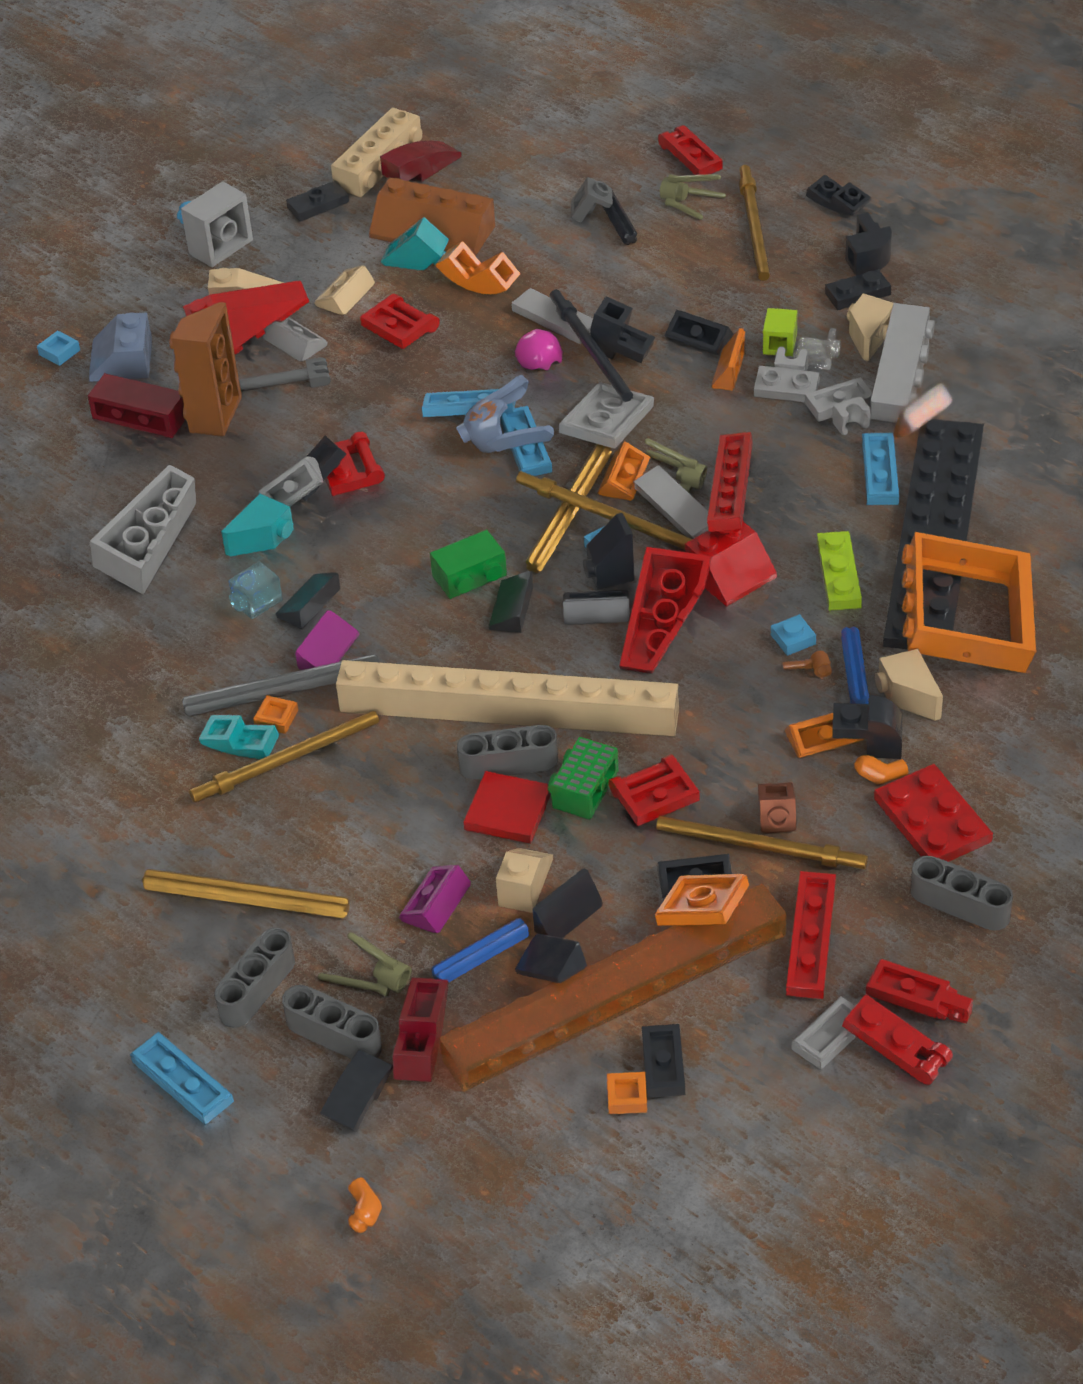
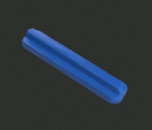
(854, 666)
(481, 950)

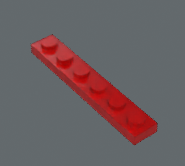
(730, 482)

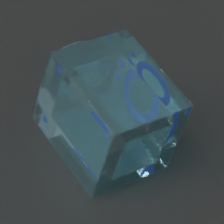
(255, 590)

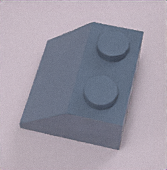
(122, 348)

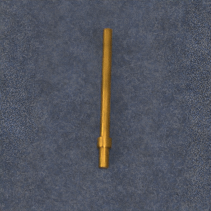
(748, 189)
(549, 488)
(225, 781)
(828, 855)

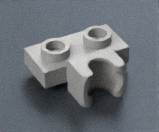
(788, 378)
(843, 403)

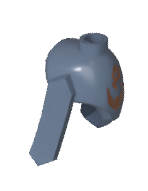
(483, 421)

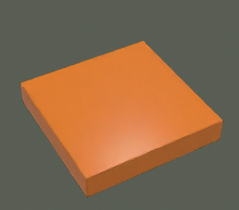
(702, 900)

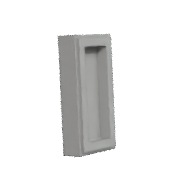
(825, 1036)

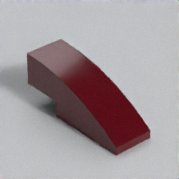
(418, 160)
(420, 1029)

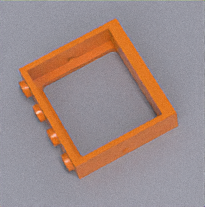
(980, 563)

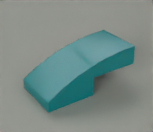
(233, 737)

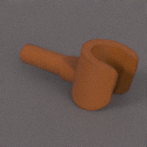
(818, 661)

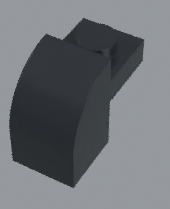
(869, 247)
(614, 334)
(877, 722)

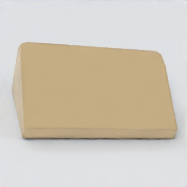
(346, 290)

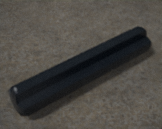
(621, 221)

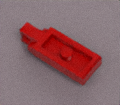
(918, 992)

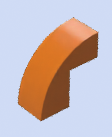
(468, 272)

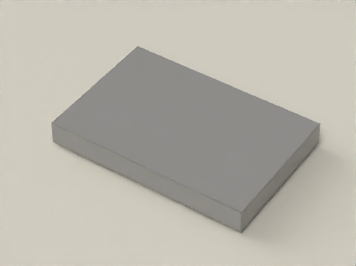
(605, 417)

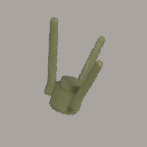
(674, 189)
(689, 470)
(390, 972)

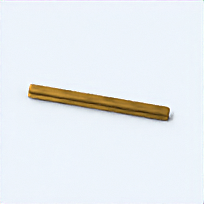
(565, 512)
(246, 893)

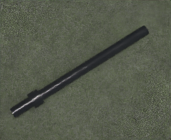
(569, 314)

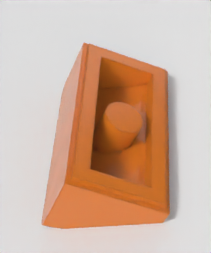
(730, 362)
(625, 468)
(815, 736)

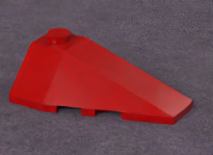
(254, 308)
(663, 599)

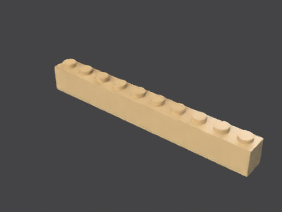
(508, 698)

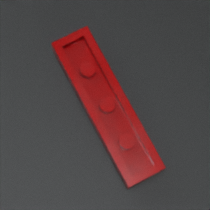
(811, 935)

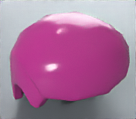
(538, 350)

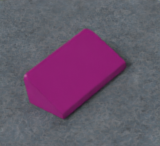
(326, 642)
(436, 898)

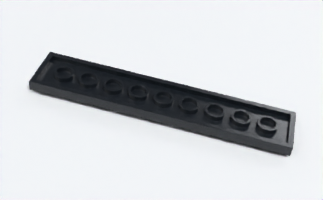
(938, 506)

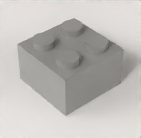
(217, 224)

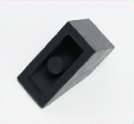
(611, 554)

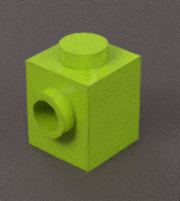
(779, 331)

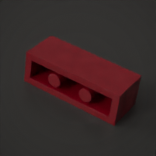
(137, 405)

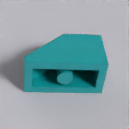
(416, 247)
(258, 527)

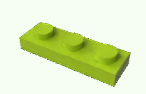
(839, 570)

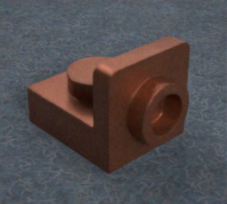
(777, 807)

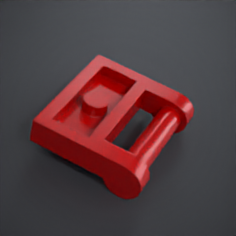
(398, 321)
(345, 476)
(658, 796)

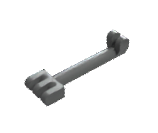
(315, 371)

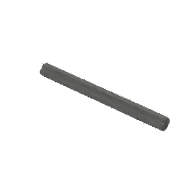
(270, 686)

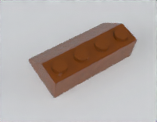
(452, 212)
(206, 370)

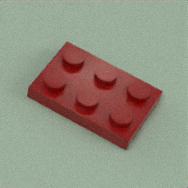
(933, 815)

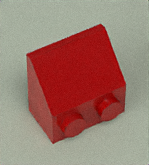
(737, 562)

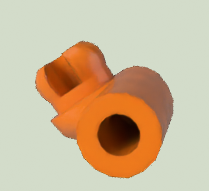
(878, 771)
(367, 1206)

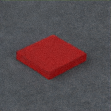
(507, 807)

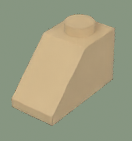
(869, 323)
(910, 684)
(522, 878)

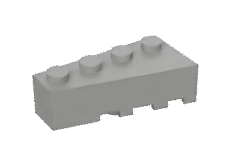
(901, 361)
(145, 530)

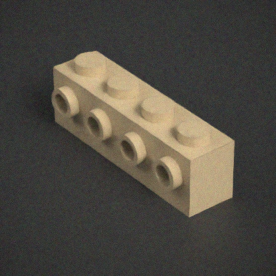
(360, 165)

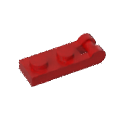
(690, 151)
(897, 1040)

